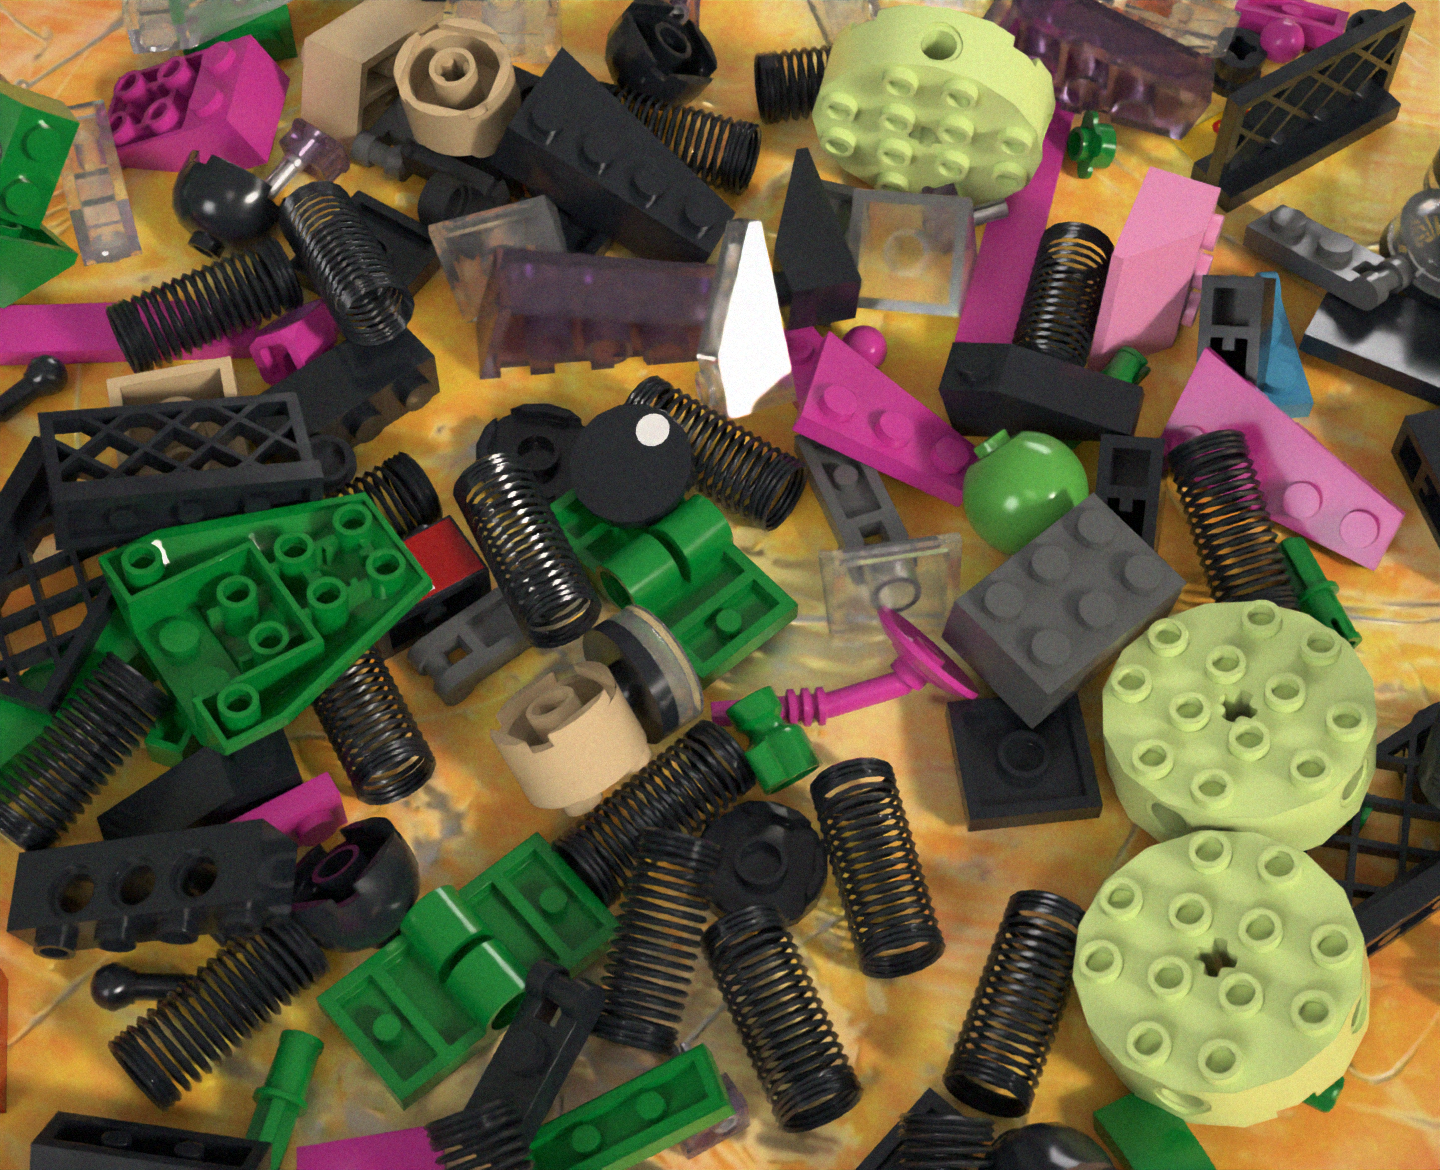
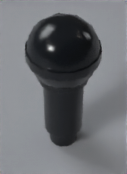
(42, 378)
(118, 986)

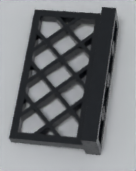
(1307, 110)
(127, 506)
(23, 525)
(1413, 894)

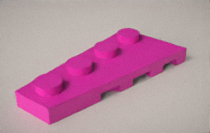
(1299, 476)

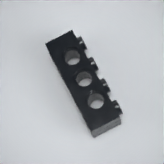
(153, 889)

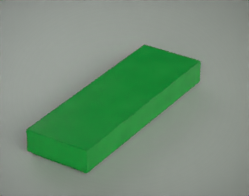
(636, 1117)

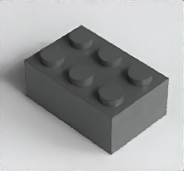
(1061, 609)

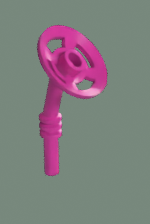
(918, 663)

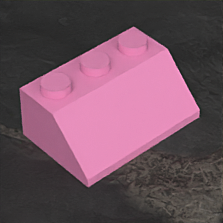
(1157, 266)

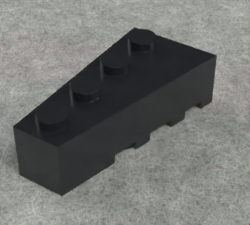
(609, 168)

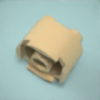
(457, 87)
(570, 738)

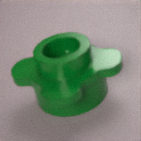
(1091, 145)

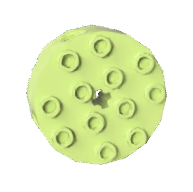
(934, 104)
(1240, 725)
(1223, 977)

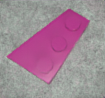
(880, 424)

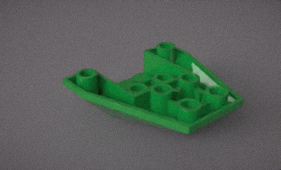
(262, 609)

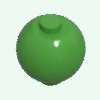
(1021, 487)

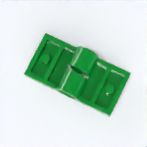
(685, 576)
(464, 967)

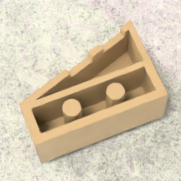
(352, 64)

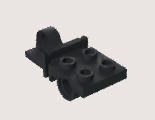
(462, 183)

